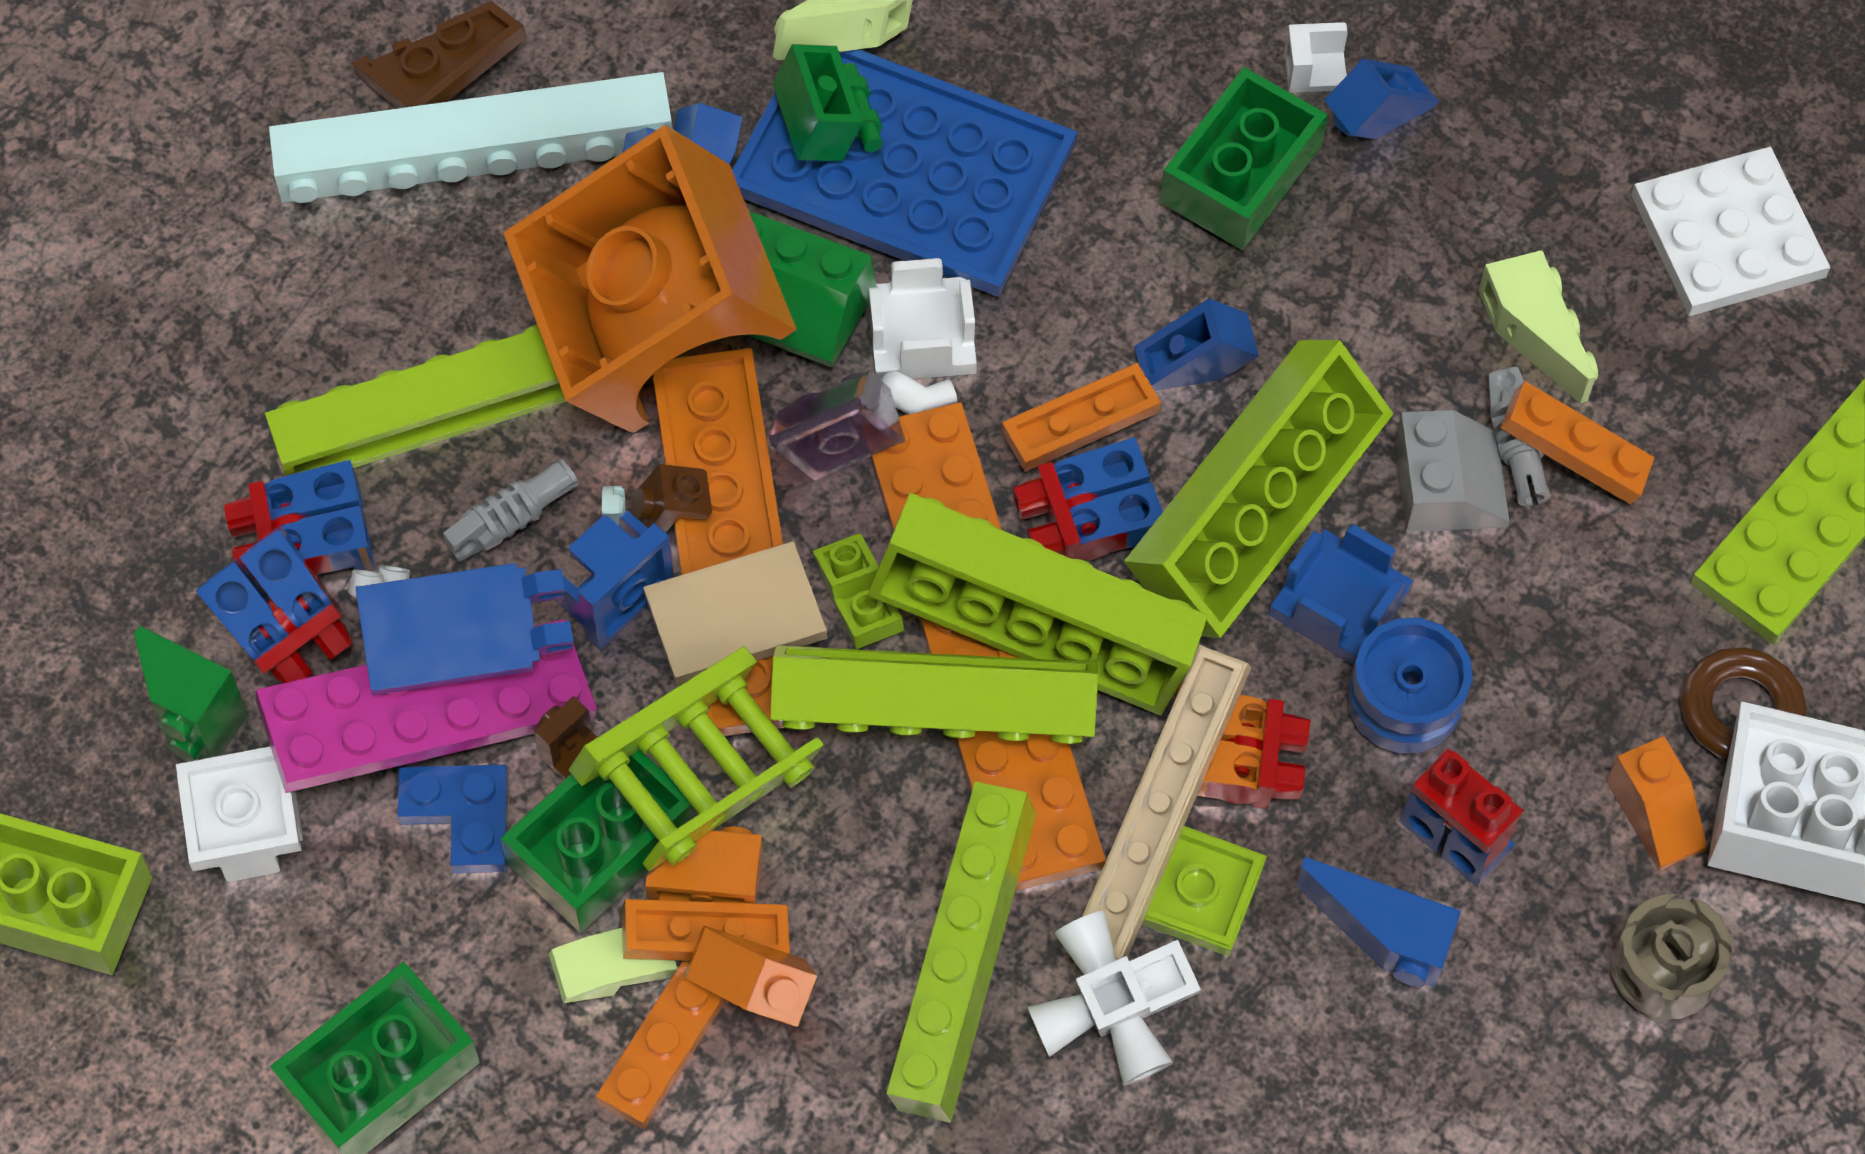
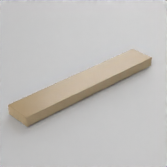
(1166, 794)

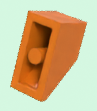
(1658, 802)
(720, 869)
(752, 975)

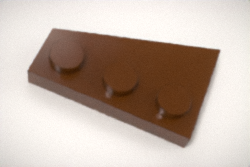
(445, 61)

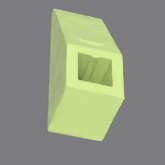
(841, 24)
(1532, 317)

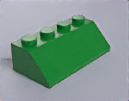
(821, 286)

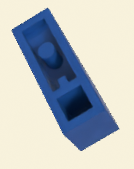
(1389, 924)

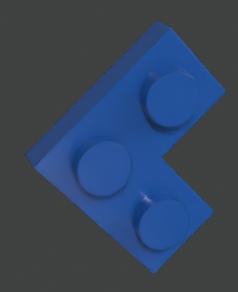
(468, 799)

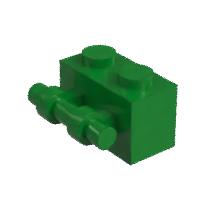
(825, 104)

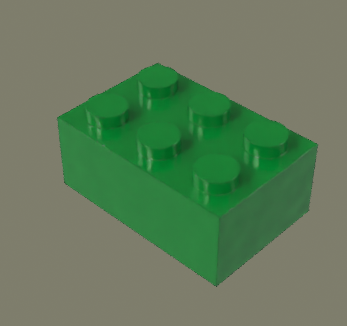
(1243, 158)
(589, 843)
(375, 1063)

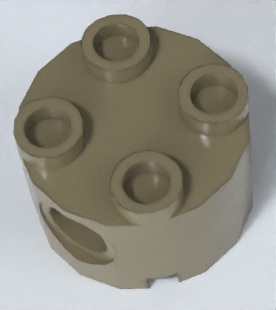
(1671, 957)

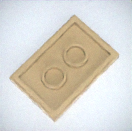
(735, 604)

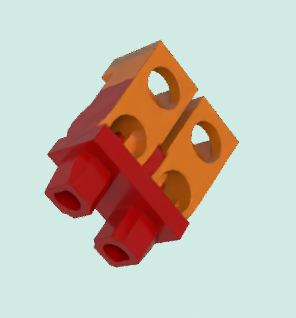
(1247, 757)

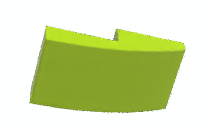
(848, 575)

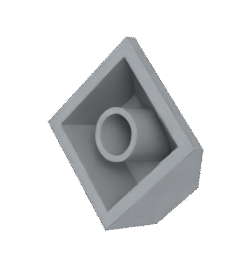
(1449, 473)

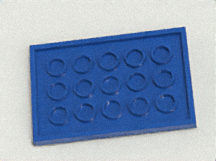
(948, 184)

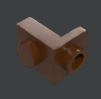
(672, 494)
(563, 734)

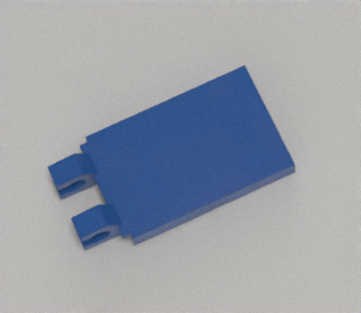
(457, 626)

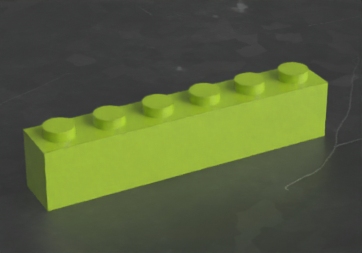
(417, 405)
(934, 692)
(962, 952)

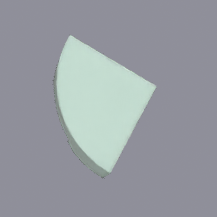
(613, 502)

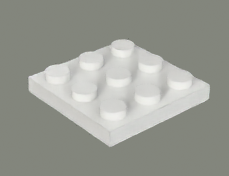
(1730, 231)

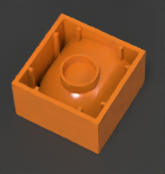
(643, 269)

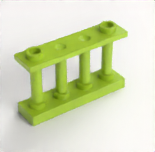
(689, 708)

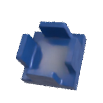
(620, 565)
(1341, 590)

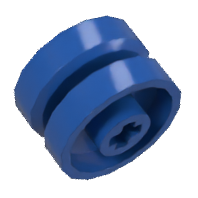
(1409, 685)

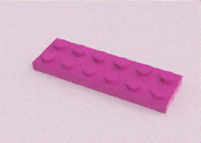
(337, 730)

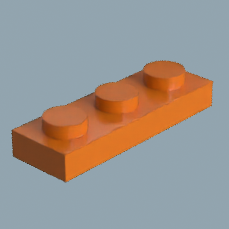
(1081, 417)
(1577, 442)
(673, 927)
(659, 1050)

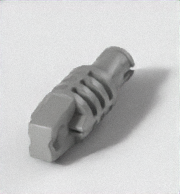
(1521, 457)
(508, 511)

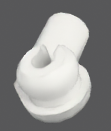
(913, 397)

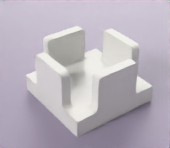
(922, 322)
(238, 814)

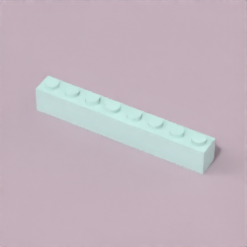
(464, 137)

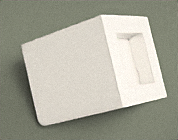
(1315, 56)

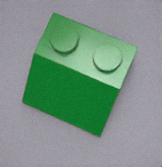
(191, 697)

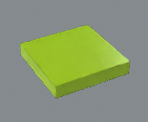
(1205, 891)

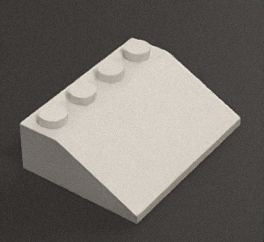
(1793, 803)

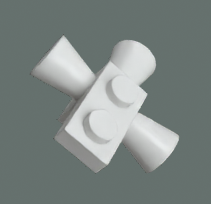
(1115, 997)

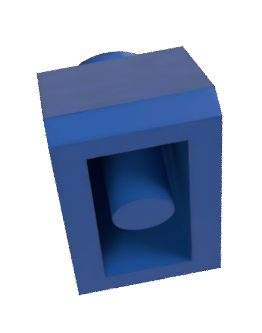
(1378, 99)
(1198, 347)

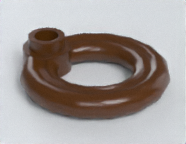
(1720, 667)

